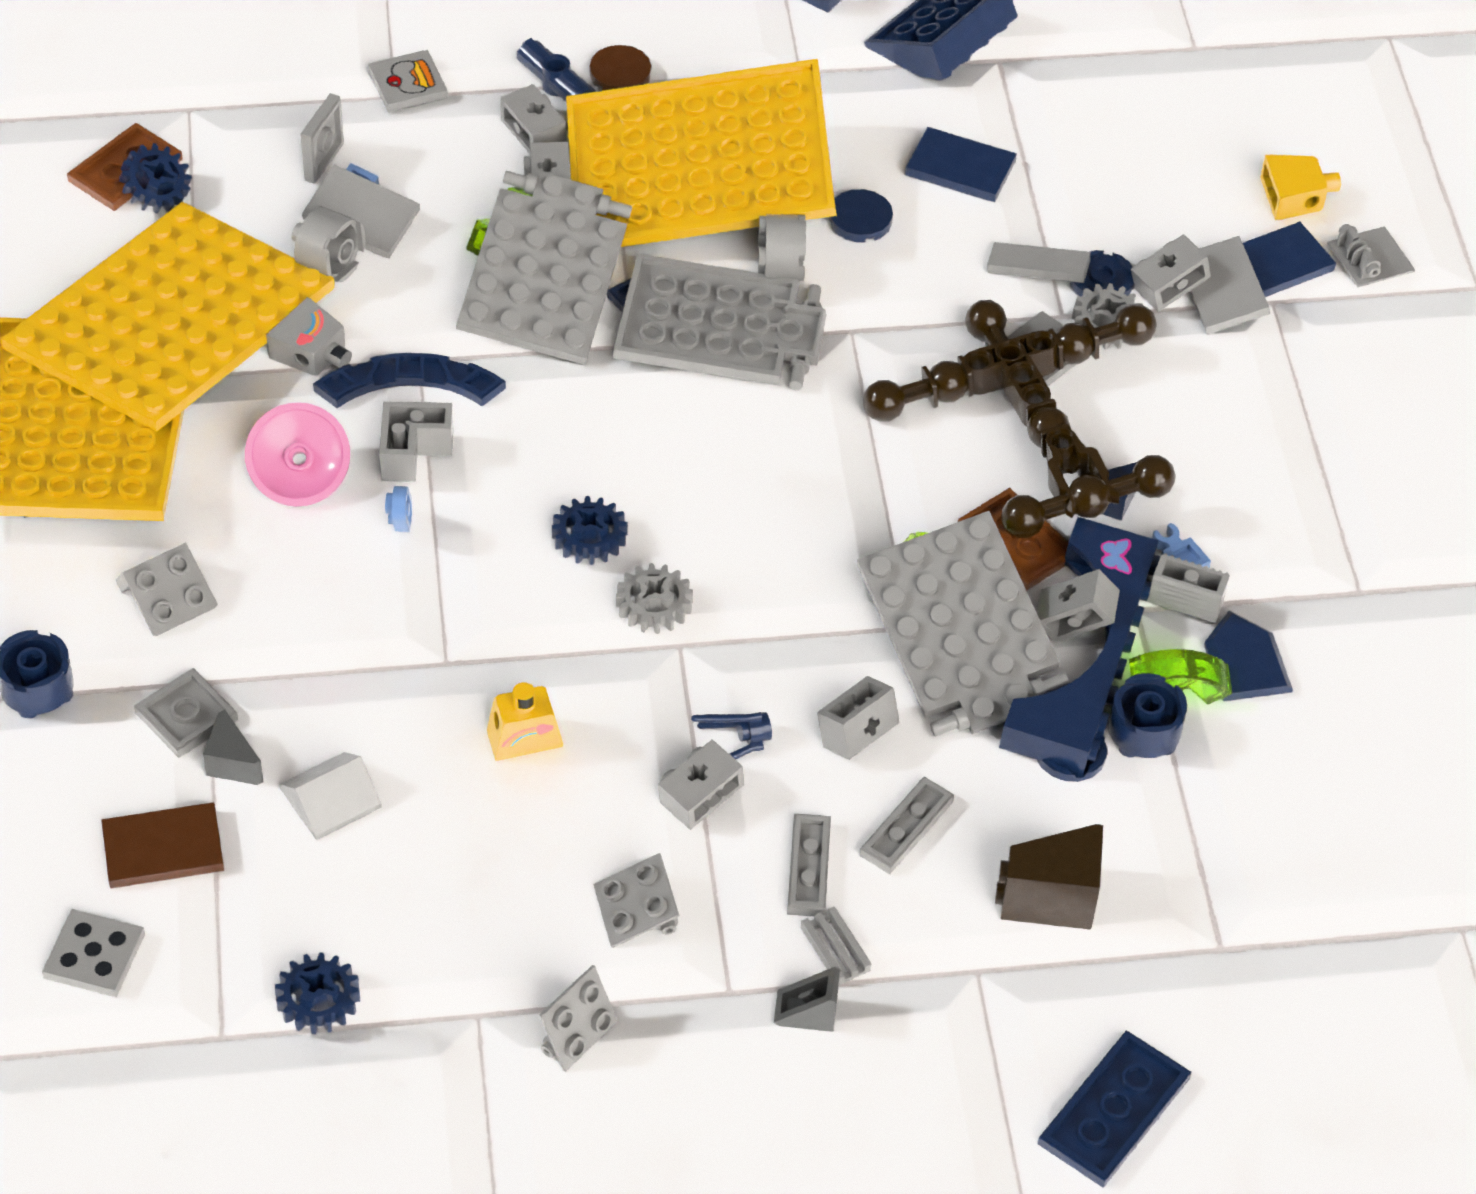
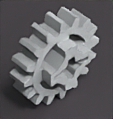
(1103, 307)
(654, 598)

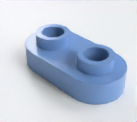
(399, 508)

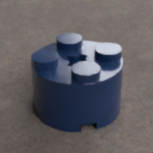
(35, 673)
(1147, 716)

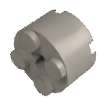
(329, 243)
(782, 245)

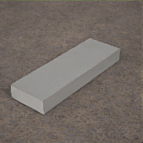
(1038, 262)
(906, 825)
(809, 865)

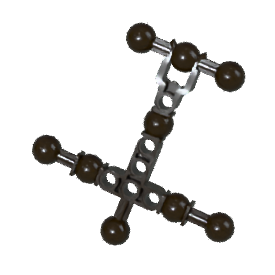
(1019, 369)

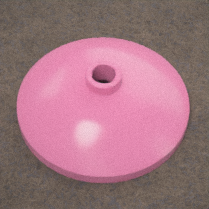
(294, 431)

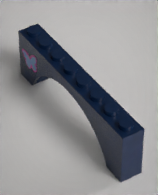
(1066, 720)

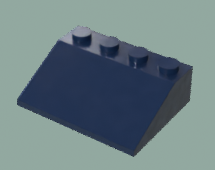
(940, 34)

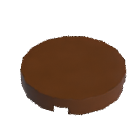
(620, 67)

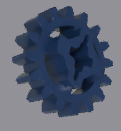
(140, 174)
(589, 530)
(318, 994)

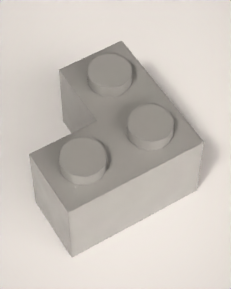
(412, 431)

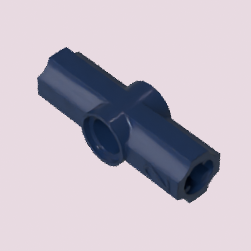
(552, 70)

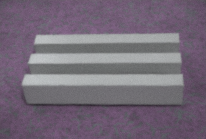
(822, 921)

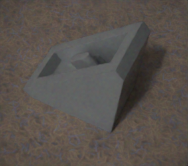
(230, 754)
(809, 1002)

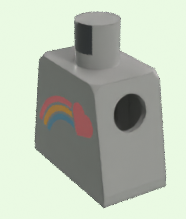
(308, 340)

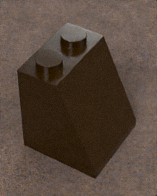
(1053, 879)

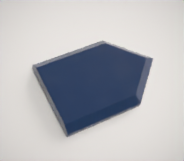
(1252, 658)

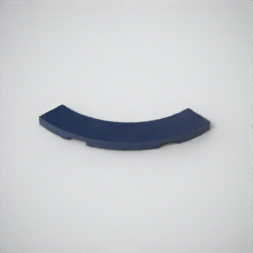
(409, 370)

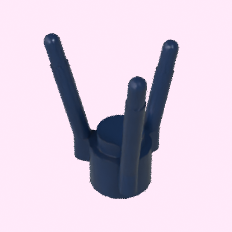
(750, 728)

